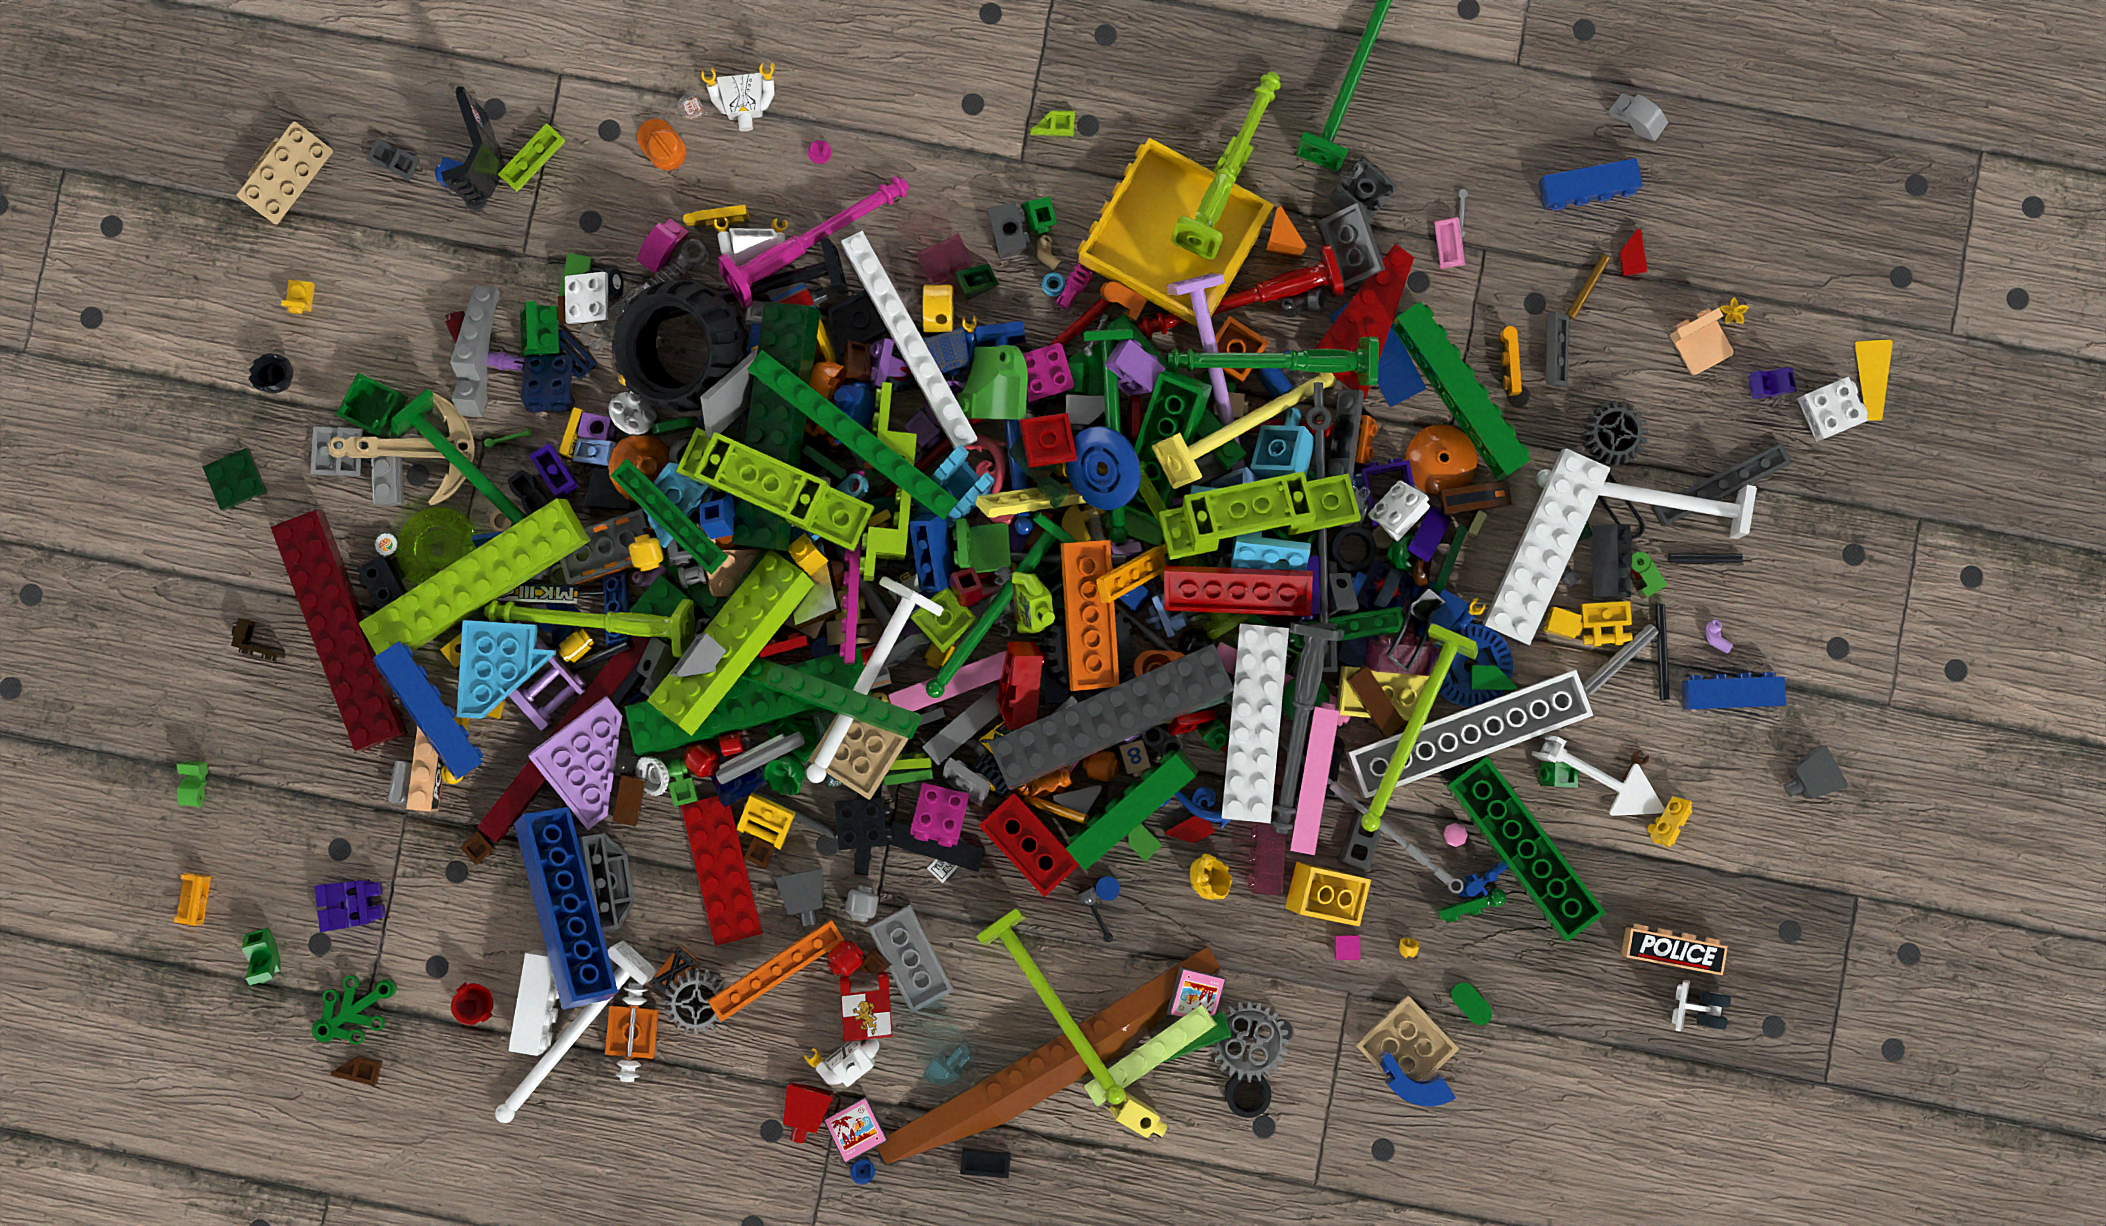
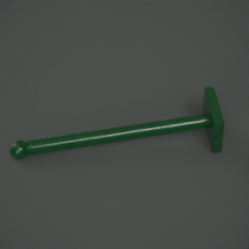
(824, 469)

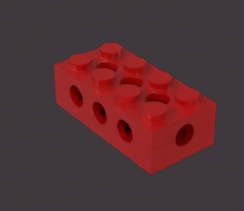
(1028, 861)

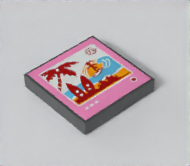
(1194, 989)
(855, 1130)

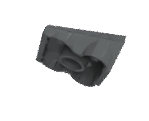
(1363, 185)

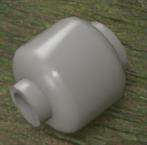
(861, 903)

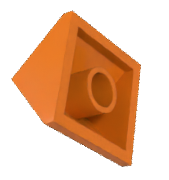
(1284, 237)

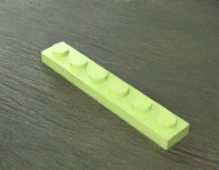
(1155, 1051)

